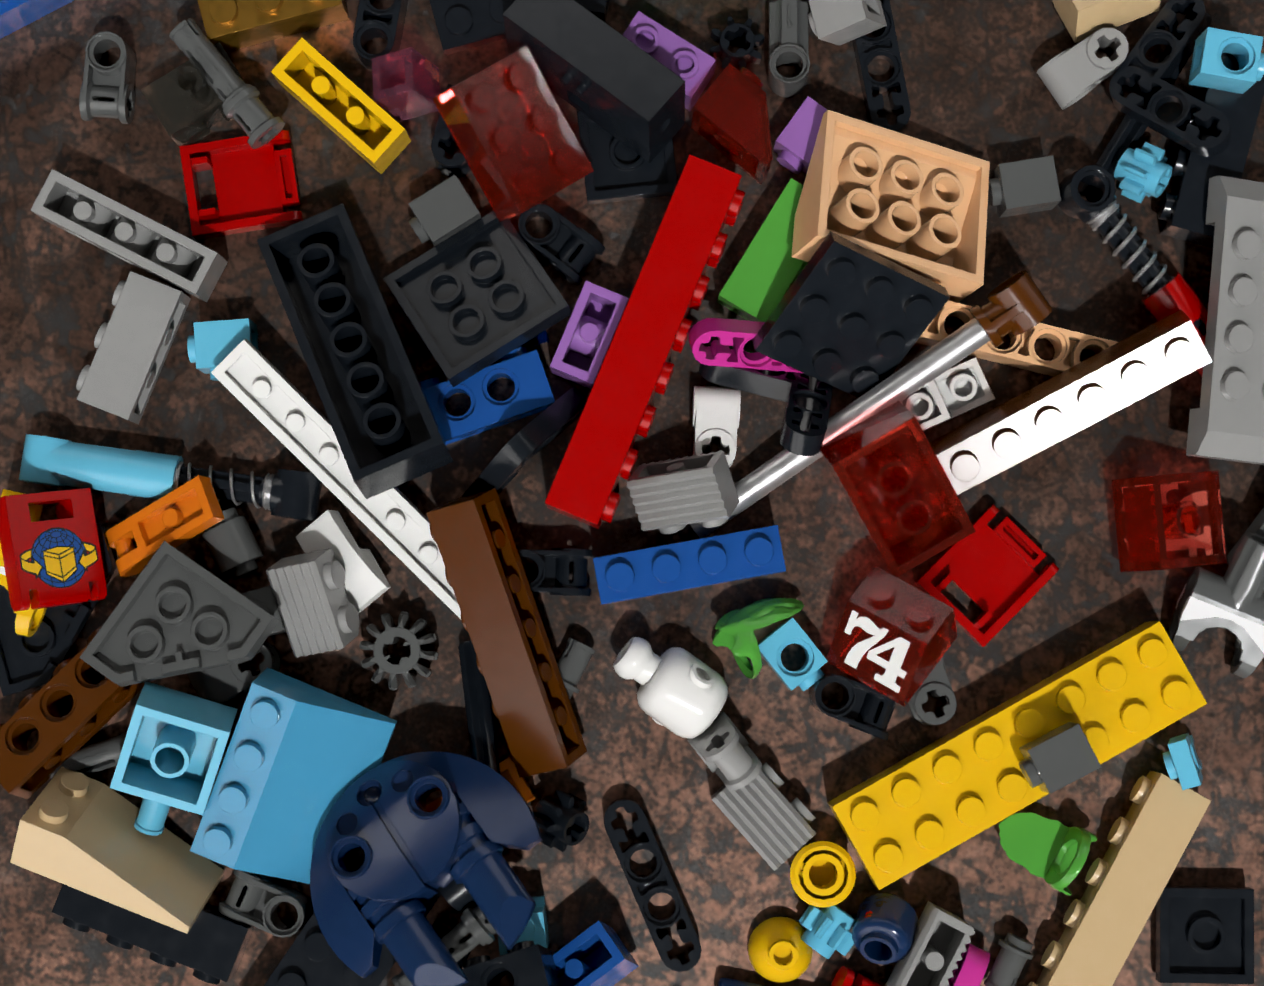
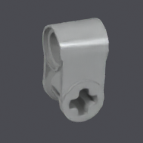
(1079, 70)
(727, 753)

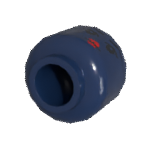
(884, 928)

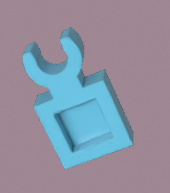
(1183, 761)

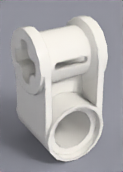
(716, 419)

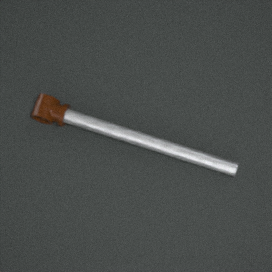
(1012, 308)

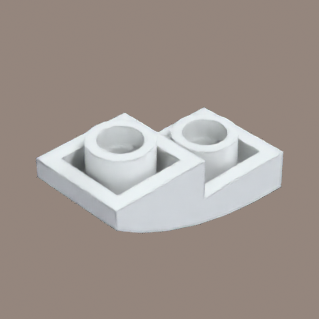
(950, 395)
(362, 573)

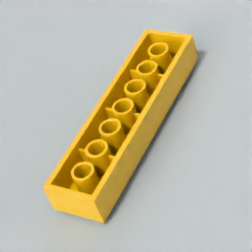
(975, 773)

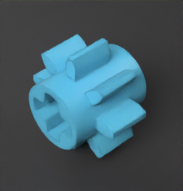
(1143, 172)
(827, 930)

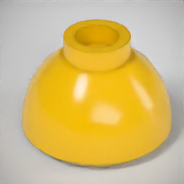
(822, 874)
(778, 950)

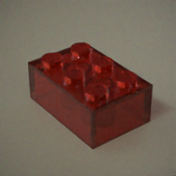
(513, 134)
(897, 489)

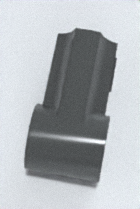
(788, 45)

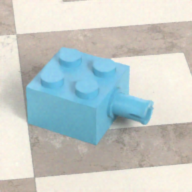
(171, 753)

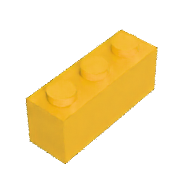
(341, 105)

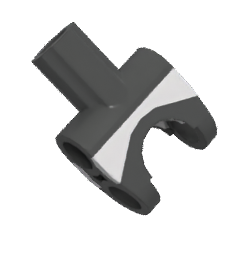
(1227, 603)

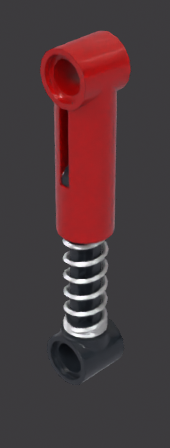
(1163, 292)

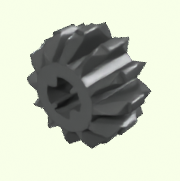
(391, 636)

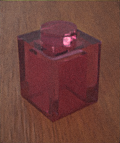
(405, 83)

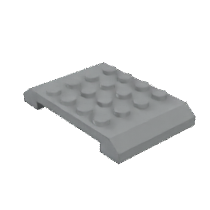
(1232, 387)

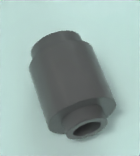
(233, 545)

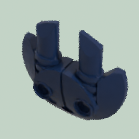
(414, 855)

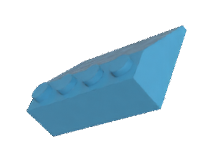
(285, 773)

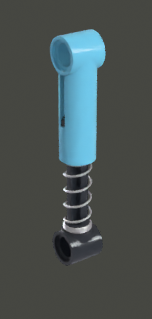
(154, 475)

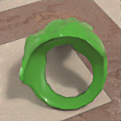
(738, 628)
(1046, 847)

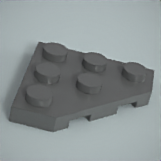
(176, 624)

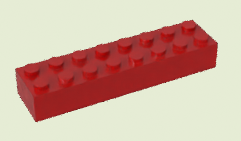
(644, 340)

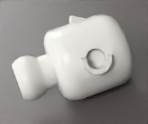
(674, 687)

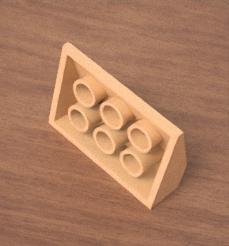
(897, 200)

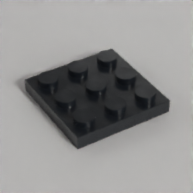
(477, 297)
(850, 317)

